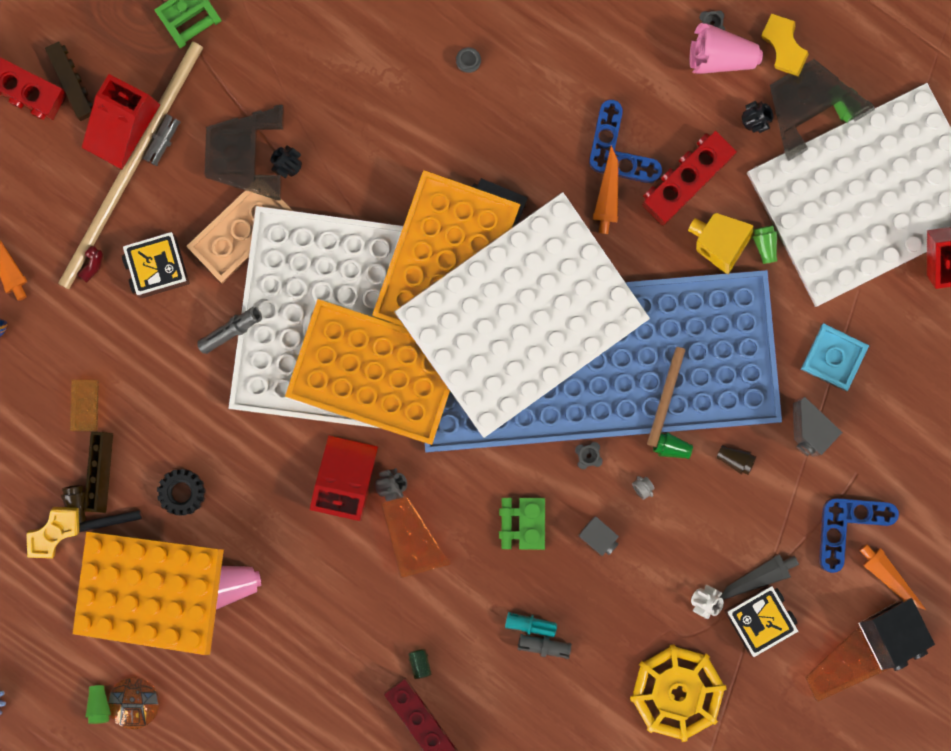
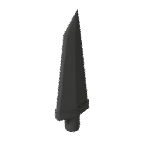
(766, 574)

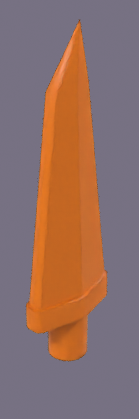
(607, 202)
(11, 274)
(884, 570)

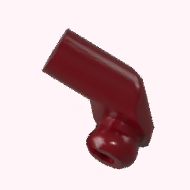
(93, 265)

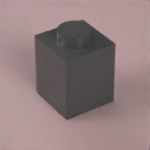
(599, 536)

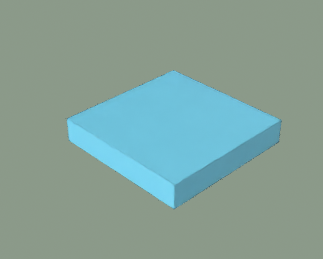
(834, 357)

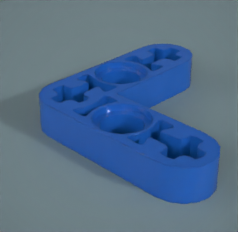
(616, 119)
(847, 516)

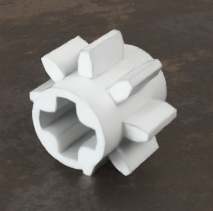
(707, 601)

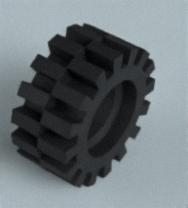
(165, 492)

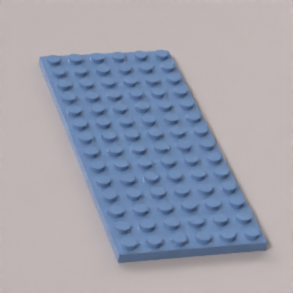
(722, 380)

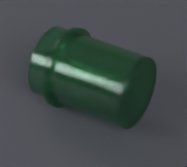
(419, 664)

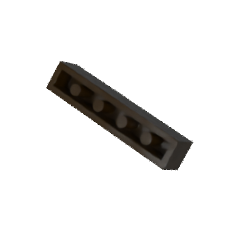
(70, 80)
(98, 472)

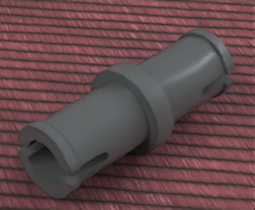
(161, 140)
(544, 646)

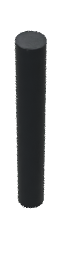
(110, 520)

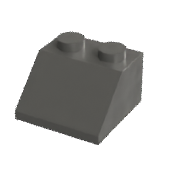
(812, 428)

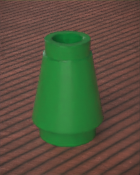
(673, 447)

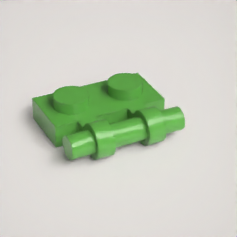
(531, 523)

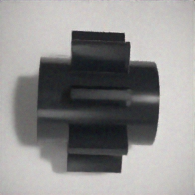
(757, 116)
(286, 161)

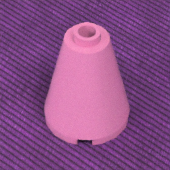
(722, 51)
(236, 583)

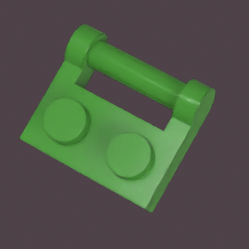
(177, 12)

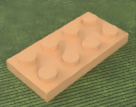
(227, 239)

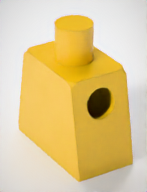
(721, 239)

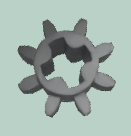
(391, 484)

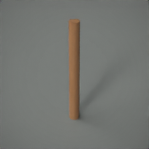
(666, 397)

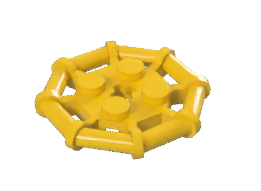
(670, 680)

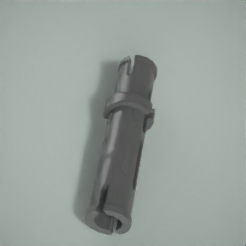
(236, 326)

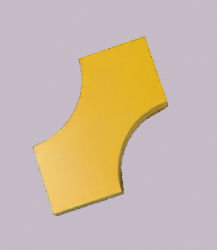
(789, 55)
(62, 523)

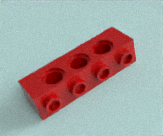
(50, 95)
(712, 145)

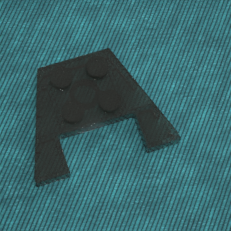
(806, 96)
(232, 152)

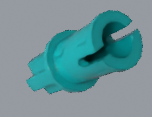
(530, 624)

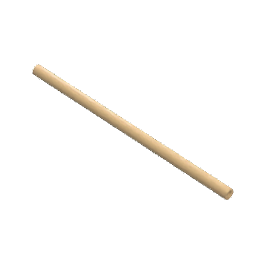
(127, 172)

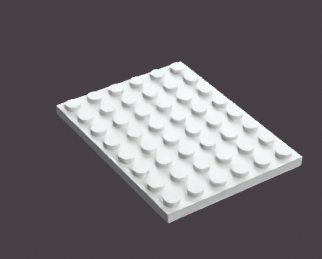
(862, 194)
(289, 268)
(522, 314)

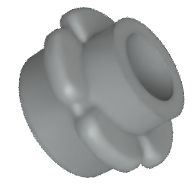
(643, 487)

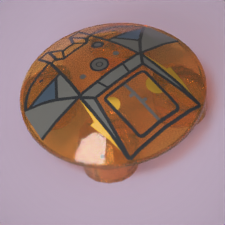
(133, 703)

